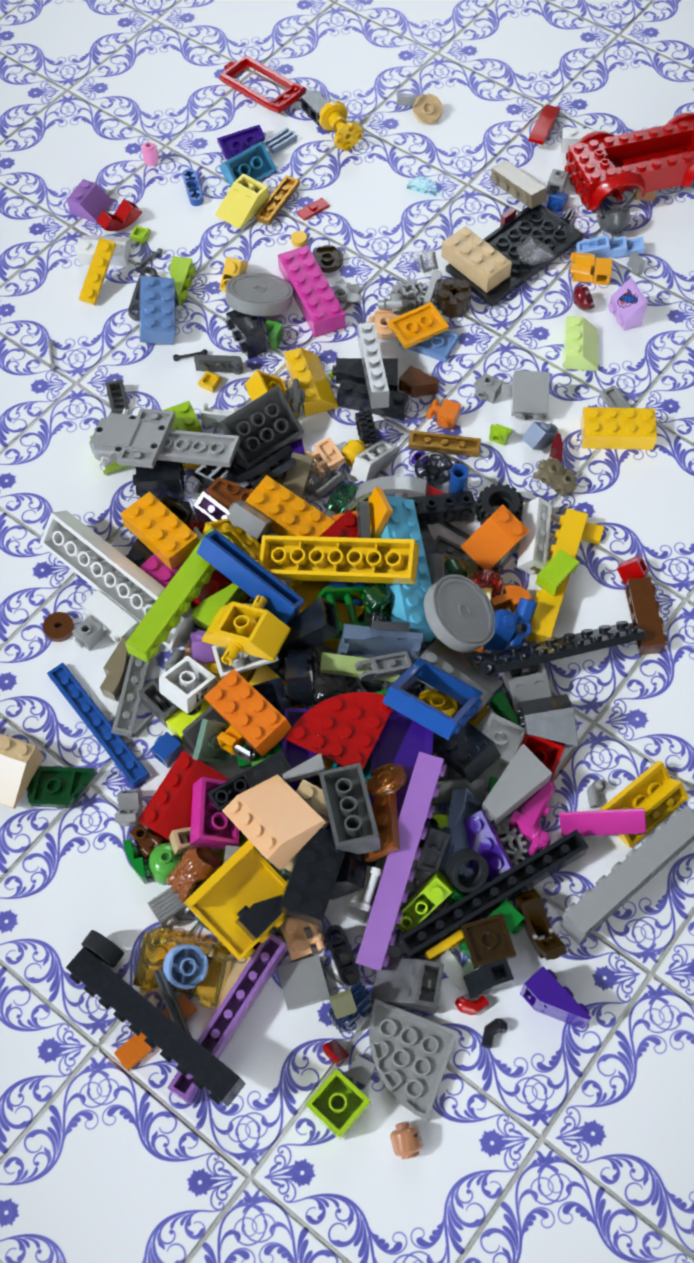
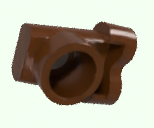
(147, 841)

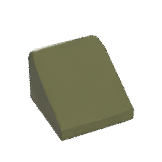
(343, 1004)

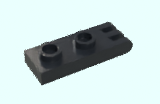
(276, 472)

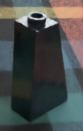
(352, 370)
(312, 626)

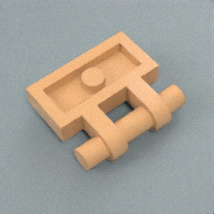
(329, 453)
(296, 939)

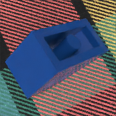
(504, 630)

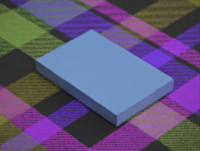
(437, 347)

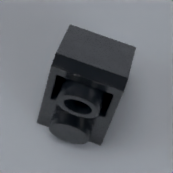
(489, 978)

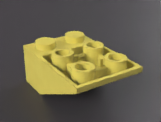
(242, 201)

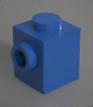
(167, 748)

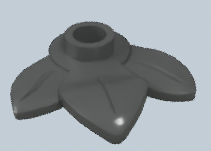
(295, 395)

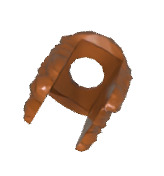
(193, 870)

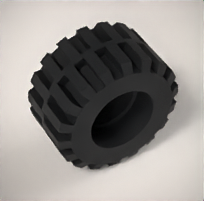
(496, 496)

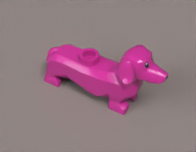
(528, 819)

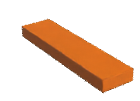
(136, 1049)

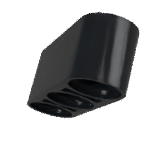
(342, 947)

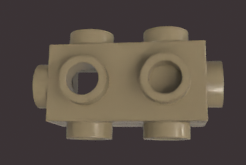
(555, 476)

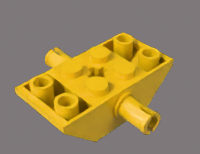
(247, 631)

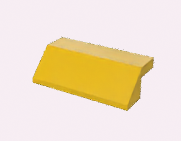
(655, 793)

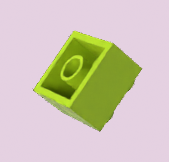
(338, 1104)

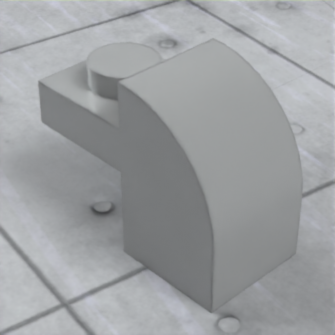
(129, 807)

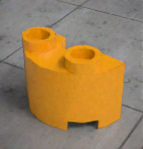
(582, 266)

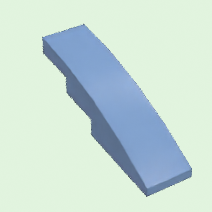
(608, 248)

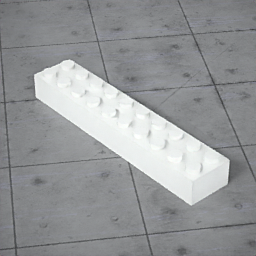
(108, 571)

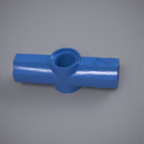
(525, 614)

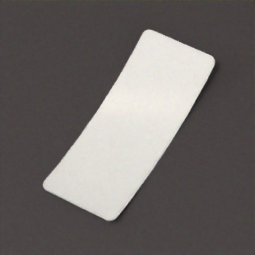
(453, 970)

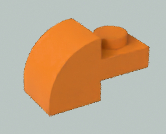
(510, 598)

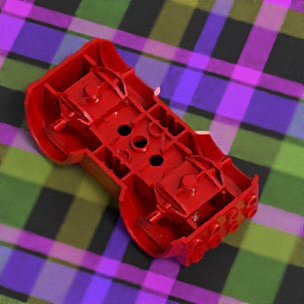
(648, 158)

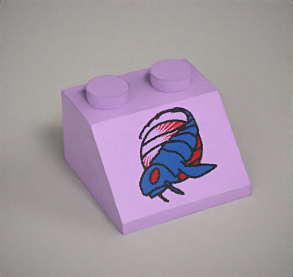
(628, 305)

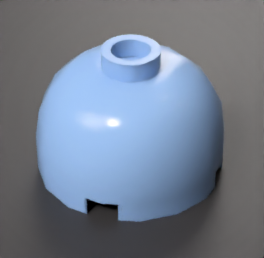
(185, 966)

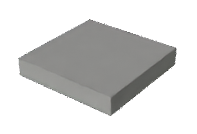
(303, 982)

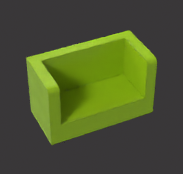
(556, 571)

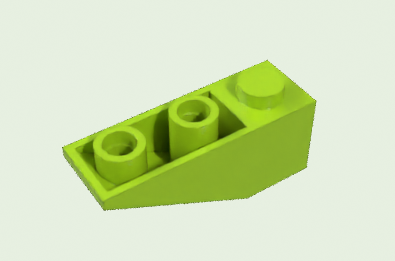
(182, 271)
(424, 901)

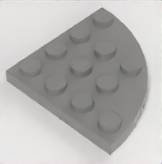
(409, 1055)

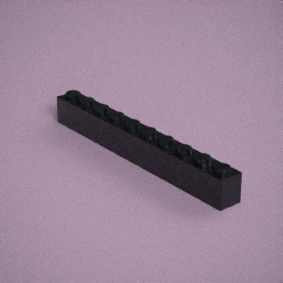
(492, 895)
(156, 1027)

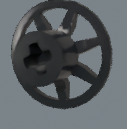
(433, 472)

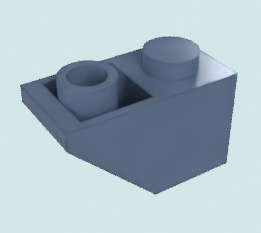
(540, 435)

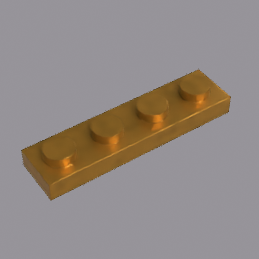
(277, 200)
(444, 443)

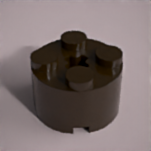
(454, 297)

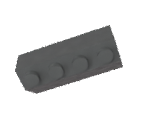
(350, 809)

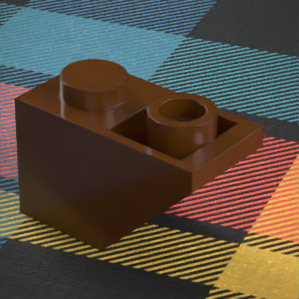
(418, 383)

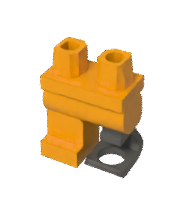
(236, 741)

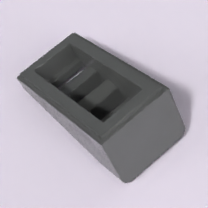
(115, 385)

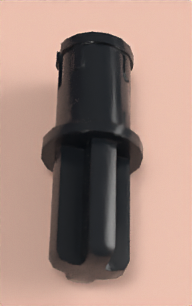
(567, 217)

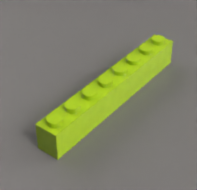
(170, 606)

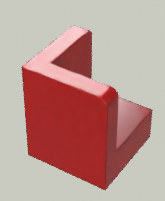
(632, 569)

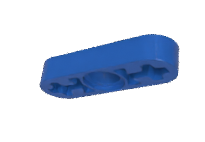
(193, 182)

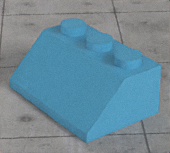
(252, 162)

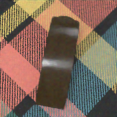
(538, 927)

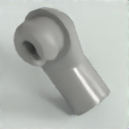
(594, 791)

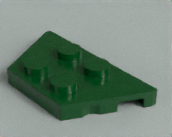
(58, 786)

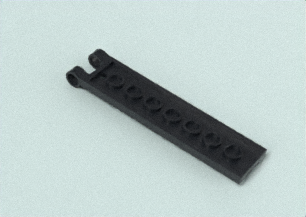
(557, 648)

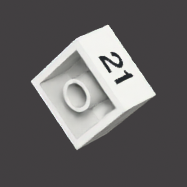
(186, 684)

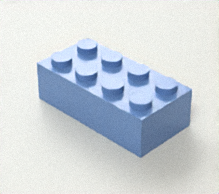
(157, 310)

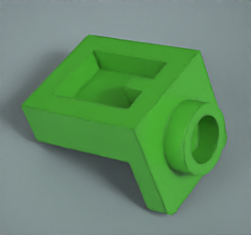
(275, 333)

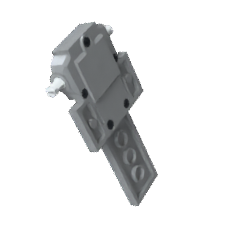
(149, 438)

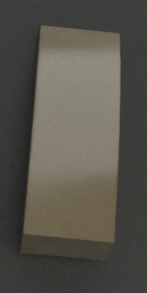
(115, 671)

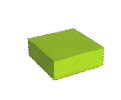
(140, 234)

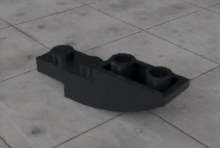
(226, 792)

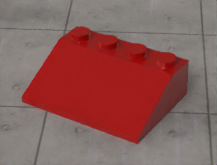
(172, 801)

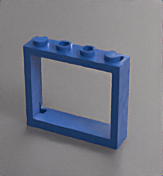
(425, 714)

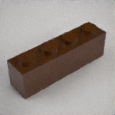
(645, 615)

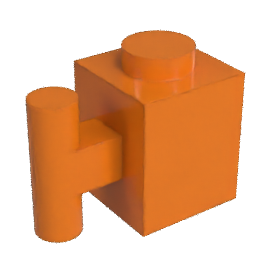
(446, 415)

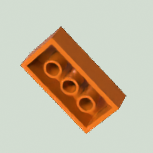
(248, 712)

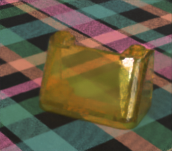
(158, 943)

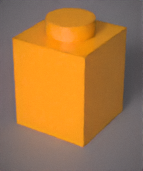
(602, 271)

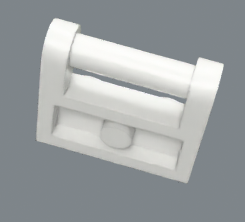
(362, 898)

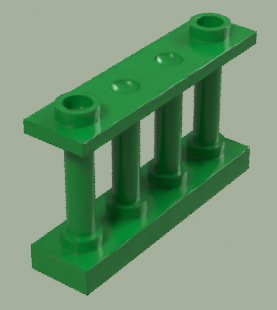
(347, 594)

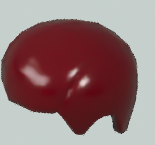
(583, 298)

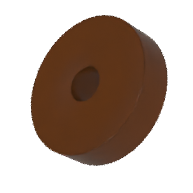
(62, 633)

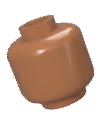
(406, 1140)

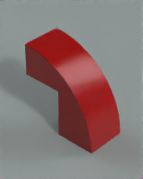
(124, 216)

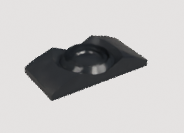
(208, 474)

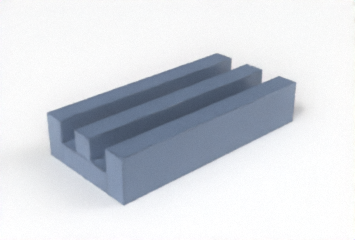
(280, 140)

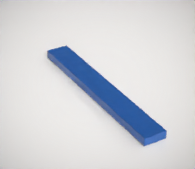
(98, 725)

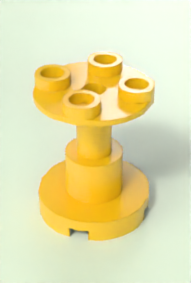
(334, 117)

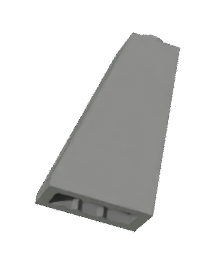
(516, 784)

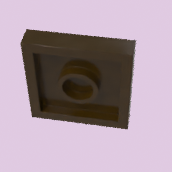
(488, 940)

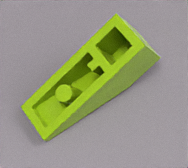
(209, 607)

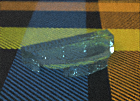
(423, 185)

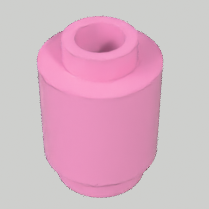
(150, 153)

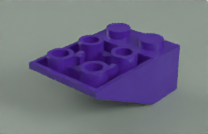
(551, 999)

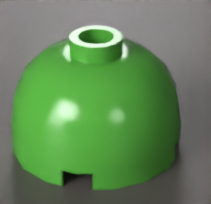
(162, 862)

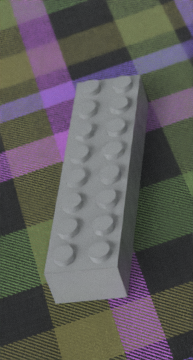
(629, 876)

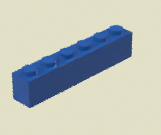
(250, 576)

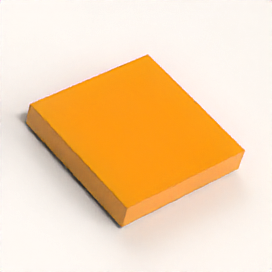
(380, 512)

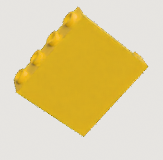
(237, 883)

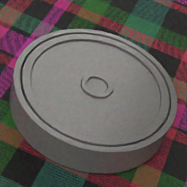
(259, 294)
(459, 613)

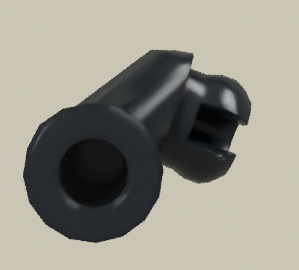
(492, 1029)

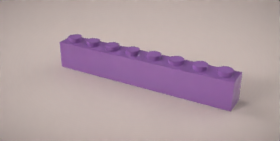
(234, 1009)

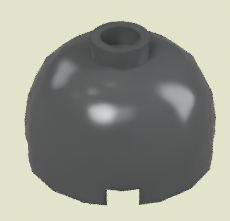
(614, 220)

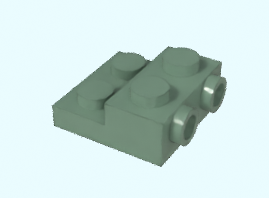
(207, 745)

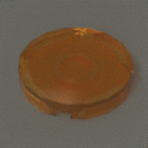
(386, 780)

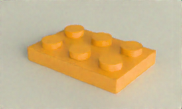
(418, 325)

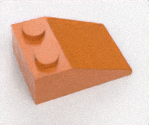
(494, 538)

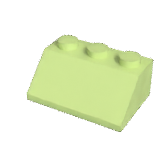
(580, 344)

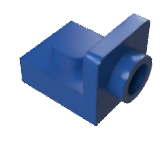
(557, 201)

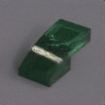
(341, 497)

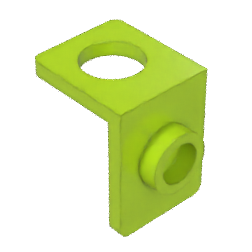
(499, 434)

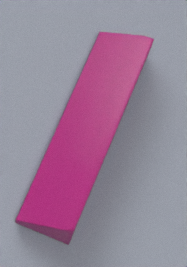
(603, 822)

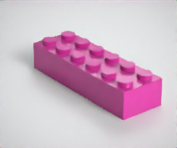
(311, 291)

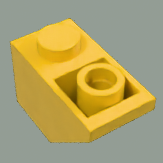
(232, 267)

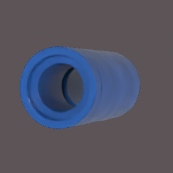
(458, 478)

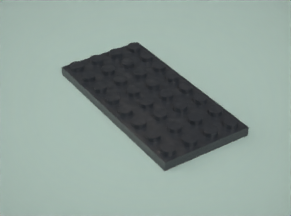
(536, 222)

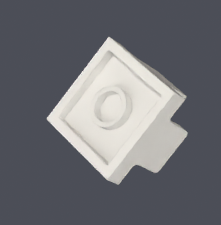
(505, 735)

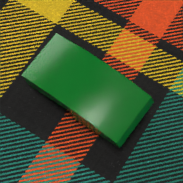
(137, 862)

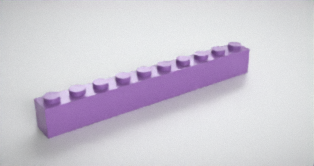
(399, 864)

